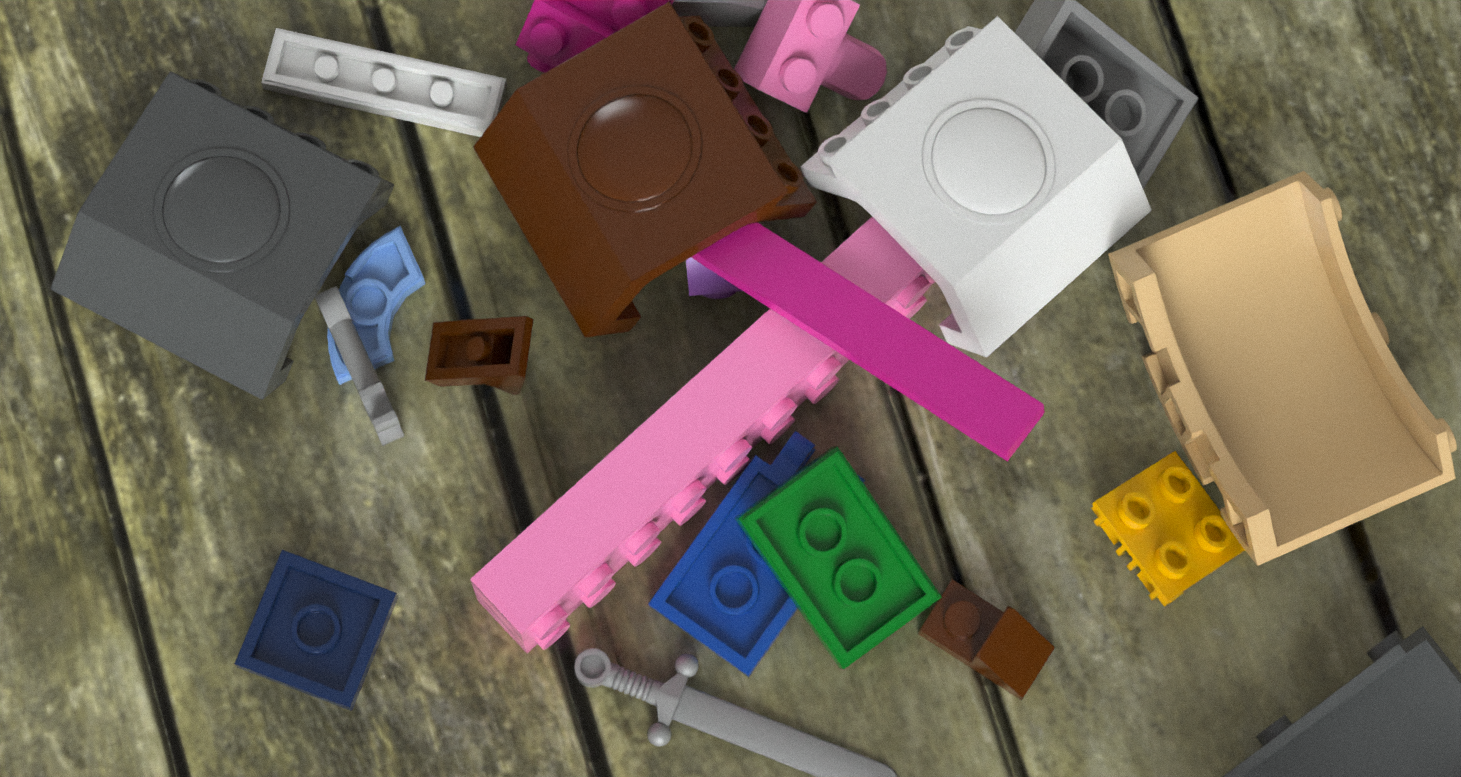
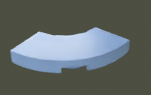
(373, 294)

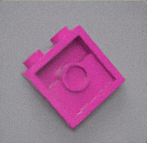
(566, 27)

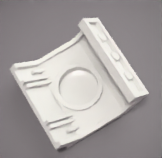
(987, 180)

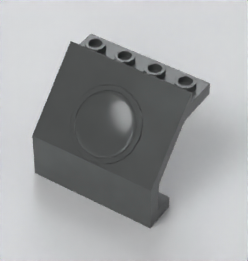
(215, 232)

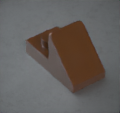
(480, 352)
(987, 639)

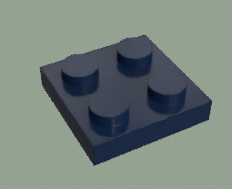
(316, 630)

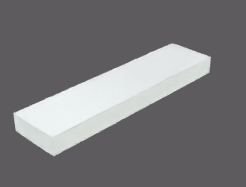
(383, 83)

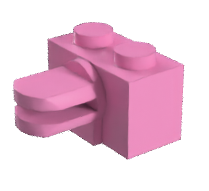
(808, 46)

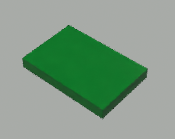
(838, 557)

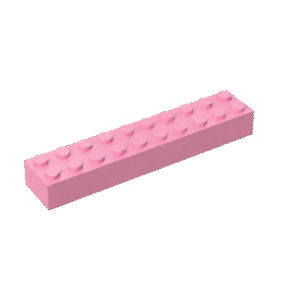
(681, 453)

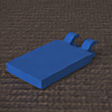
(722, 584)

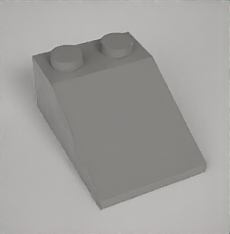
(1111, 78)

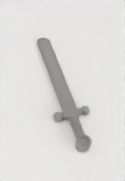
(723, 719)

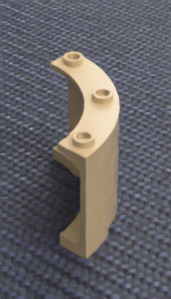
(1279, 368)

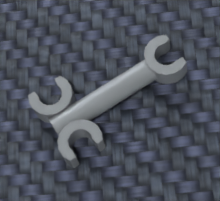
(359, 366)

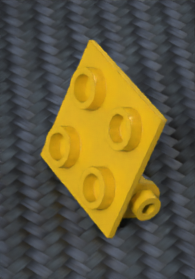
(1166, 528)

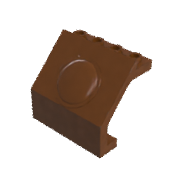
(636, 163)

